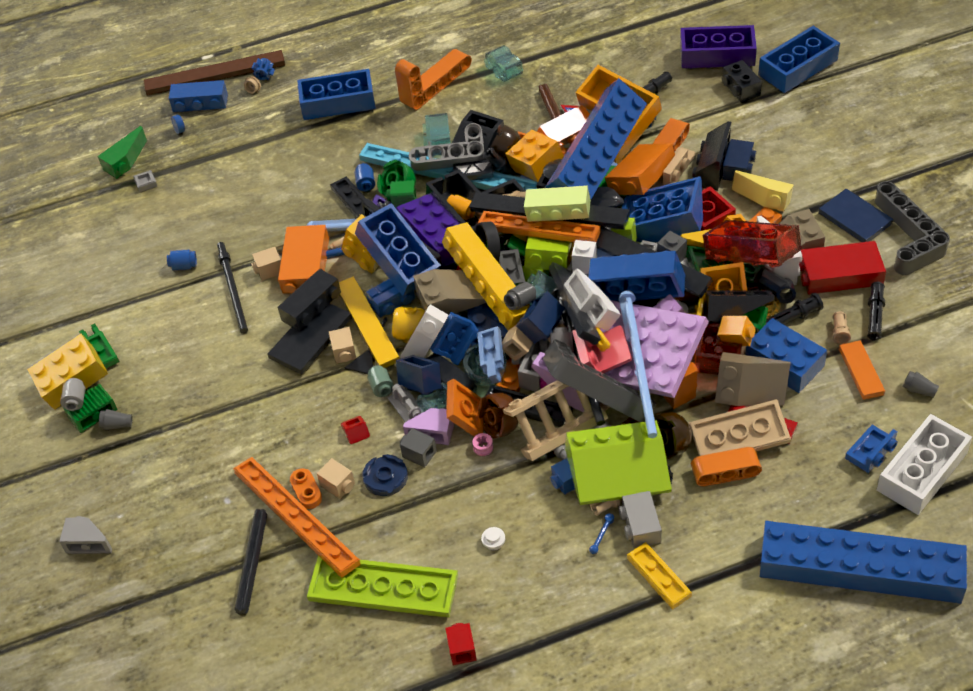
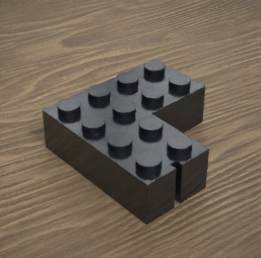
(458, 184)

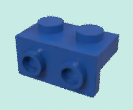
(454, 338)
(871, 448)

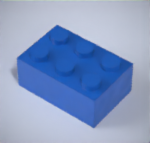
(784, 344)

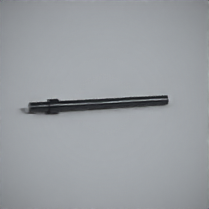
(225, 260)

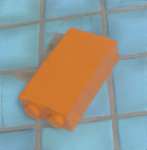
(640, 169)
(302, 255)

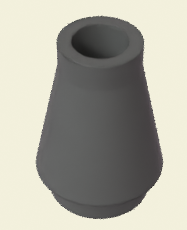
(919, 384)
(113, 420)

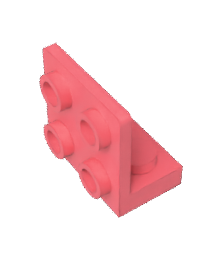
(615, 356)

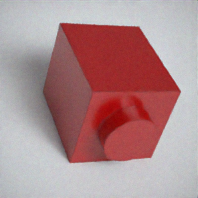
(461, 643)

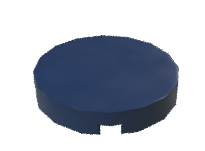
(385, 475)

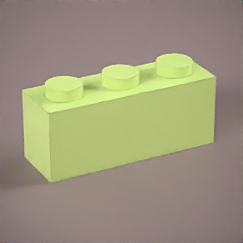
(557, 203)

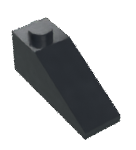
(733, 303)

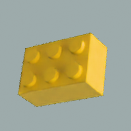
(72, 360)

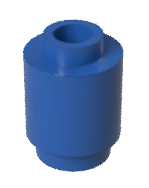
(364, 177)
(182, 259)

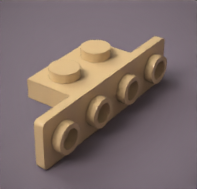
(675, 167)

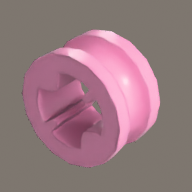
(481, 438)

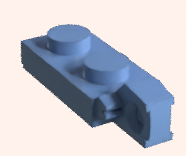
(491, 353)

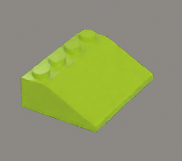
(617, 462)

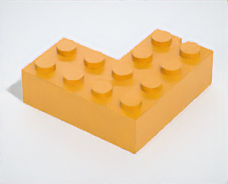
(592, 90)

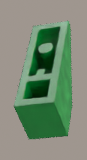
(123, 154)

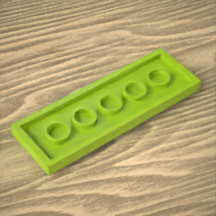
(386, 587)

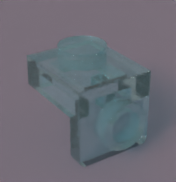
(434, 400)

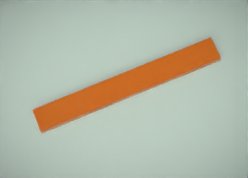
(297, 517)

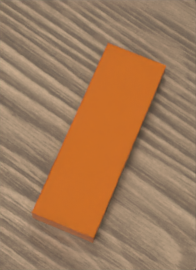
(861, 370)

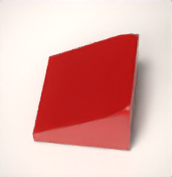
(355, 429)

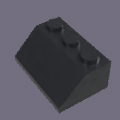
(713, 155)

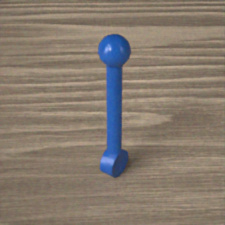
(609, 518)

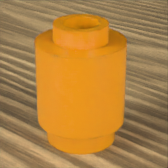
(461, 206)

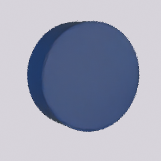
(178, 124)

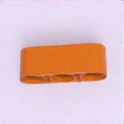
(673, 132)
(726, 466)

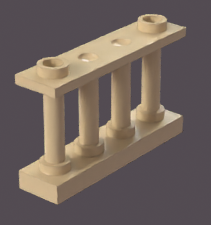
(554, 436)

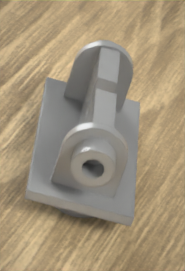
(404, 403)

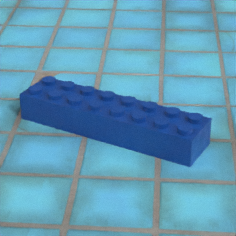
(599, 139)
(864, 561)

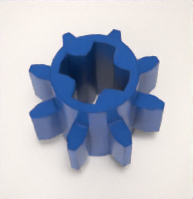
(263, 69)

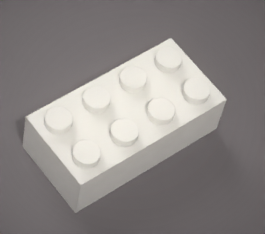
(924, 464)

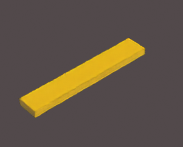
(368, 323)

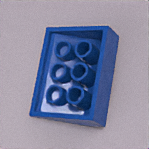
(666, 209)

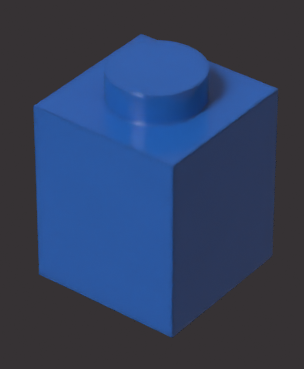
(562, 476)

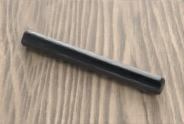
(251, 562)

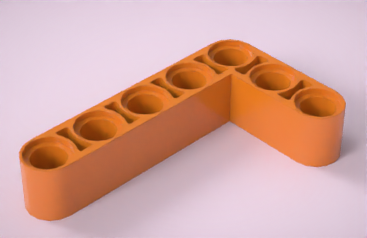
(418, 89)

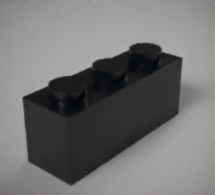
(309, 299)

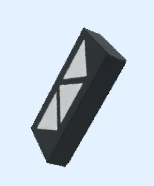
(476, 169)

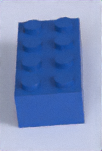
(798, 59)
(336, 94)
(395, 247)
(643, 274)

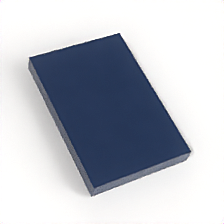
(855, 216)

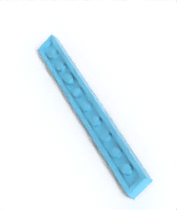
(381, 155)

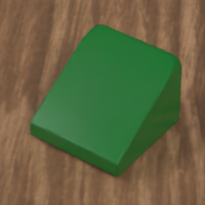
(516, 243)

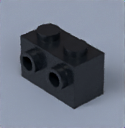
(742, 81)

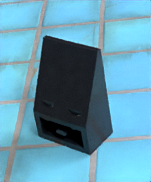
(490, 129)

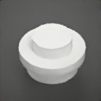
(493, 538)

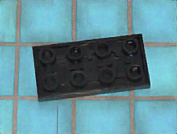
(300, 348)

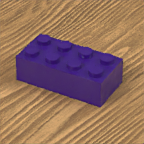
(717, 46)
(429, 223)

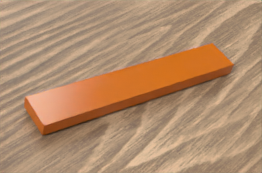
(542, 229)

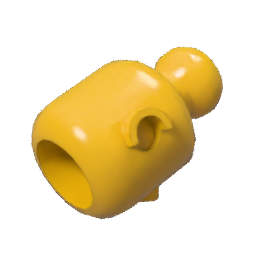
(405, 322)

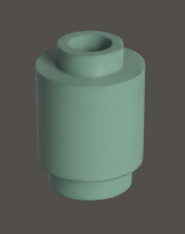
(380, 381)

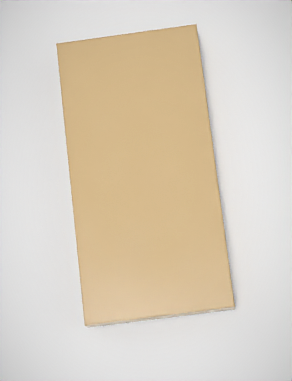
(753, 426)

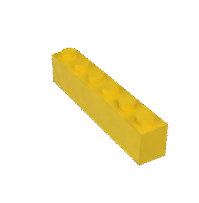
(482, 271)

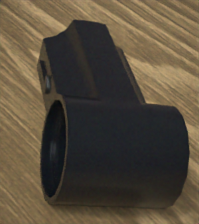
(773, 282)

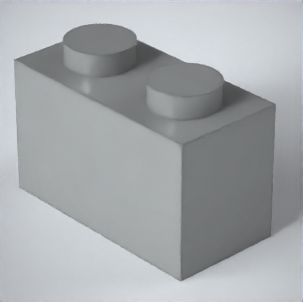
(640, 519)

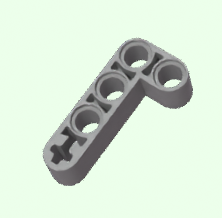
(447, 150)

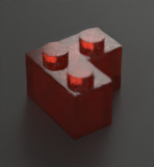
(711, 349)

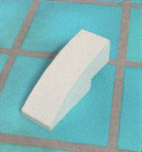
(592, 300)

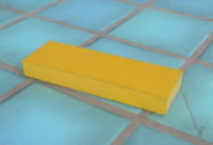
(659, 575)

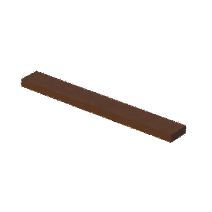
(211, 72)

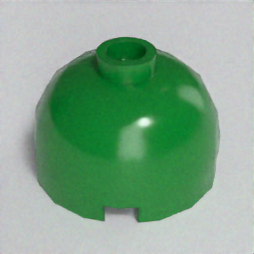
(394, 171)

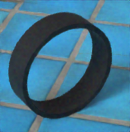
(488, 231)

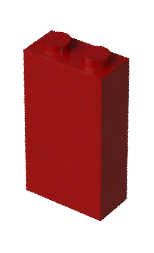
(841, 267)

